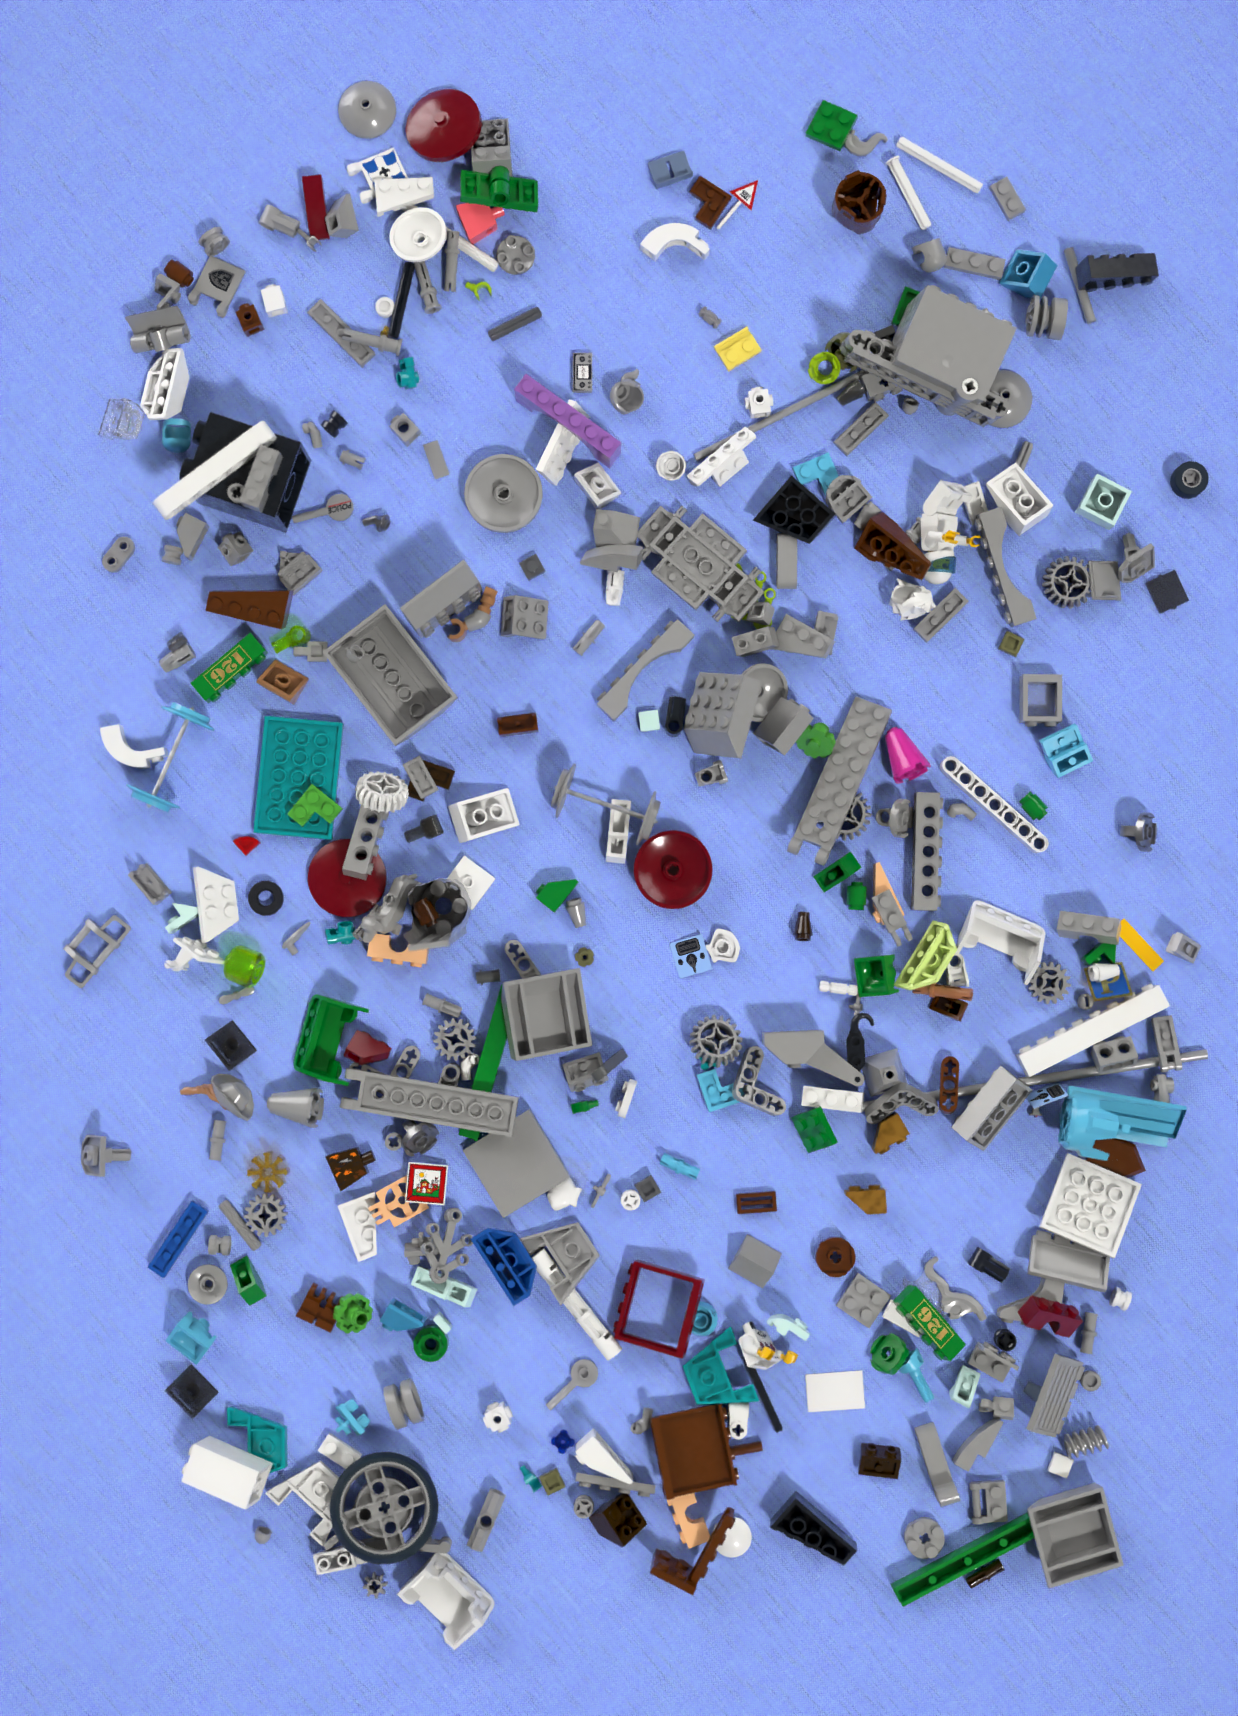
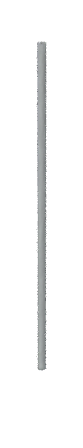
(789, 410)

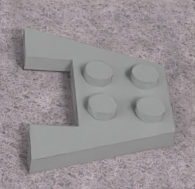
(571, 1252)

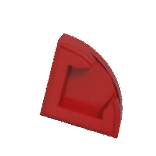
(246, 844)

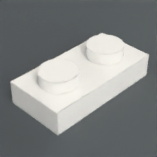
(339, 1451)

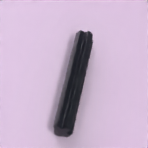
(401, 299)

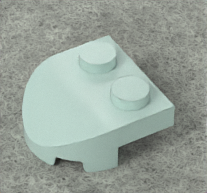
(785, 1323)

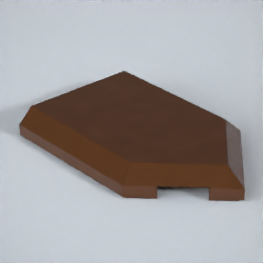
(1122, 1158)

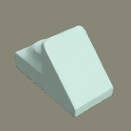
(187, 914)
(965, 1386)

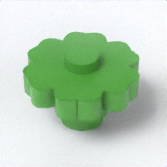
(816, 741)
(352, 1313)

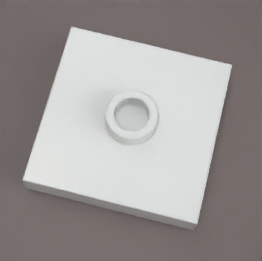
(474, 878)

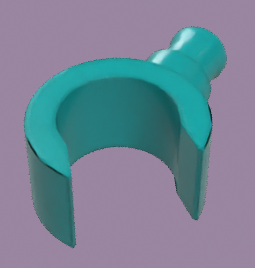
(530, 1478)

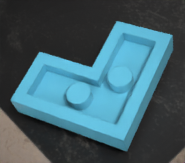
(817, 468)
(715, 1095)

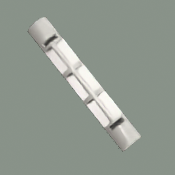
(578, 1308)

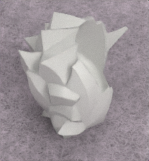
(911, 600)

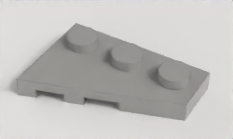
(801, 639)

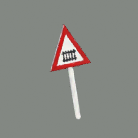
(745, 196)

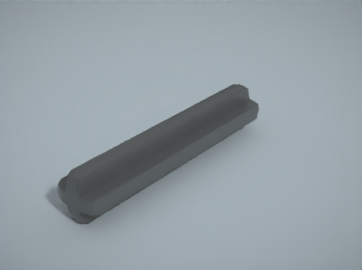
(515, 323)

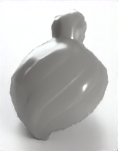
(627, 394)

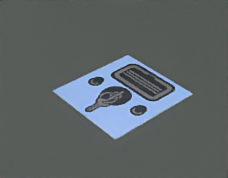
(690, 956)
(1046, 1095)

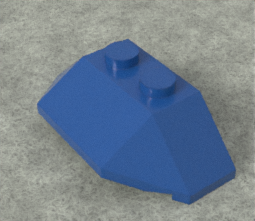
(507, 1261)

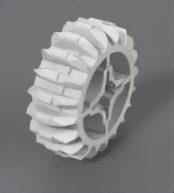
(381, 792)

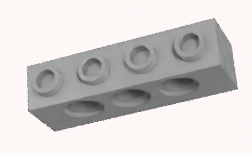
(361, 868)

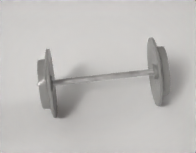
(562, 790)

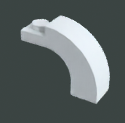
(671, 235)
(117, 746)

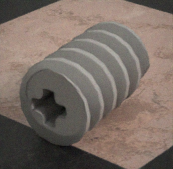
(1085, 1441)

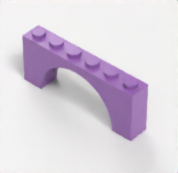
(538, 398)

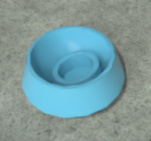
(705, 1320)

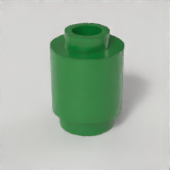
(1033, 806)
(856, 896)

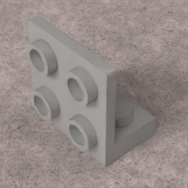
(524, 617)
(988, 1360)

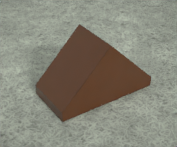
(949, 1007)

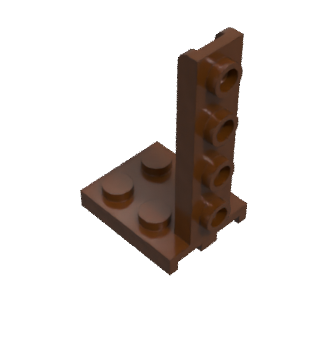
(678, 1571)

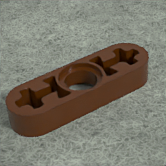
(953, 1099)

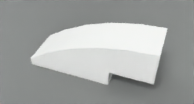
(618, 833)

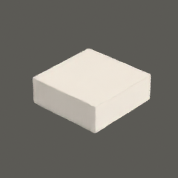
(1060, 1465)

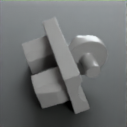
(413, 1249)

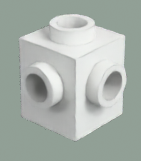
(759, 402)
(498, 1410)

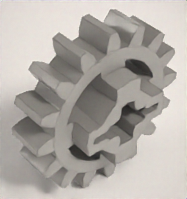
(1055, 990)
(457, 1030)
(265, 1224)

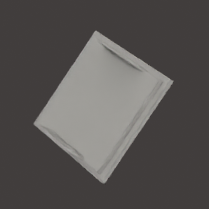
(1104, 580)

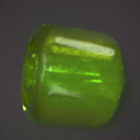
(244, 966)

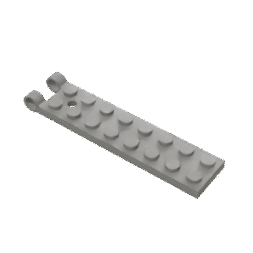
(841, 778)
(433, 1103)

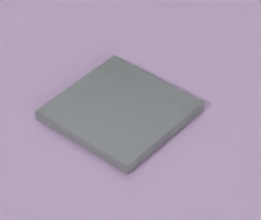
(517, 1166)

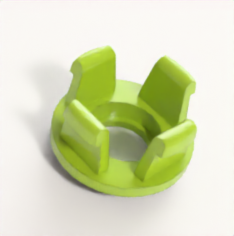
(813, 370)

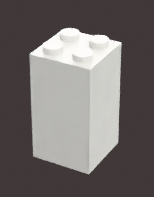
(226, 1472)

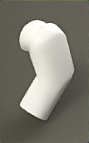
(467, 1064)

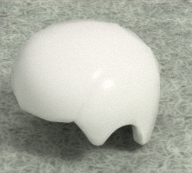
(671, 465)

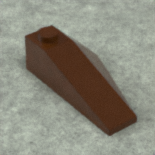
(889, 544)

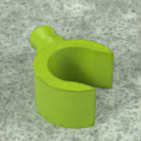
(474, 288)

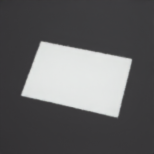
(835, 1391)

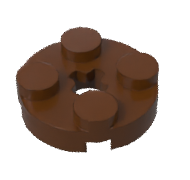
(843, 1264)

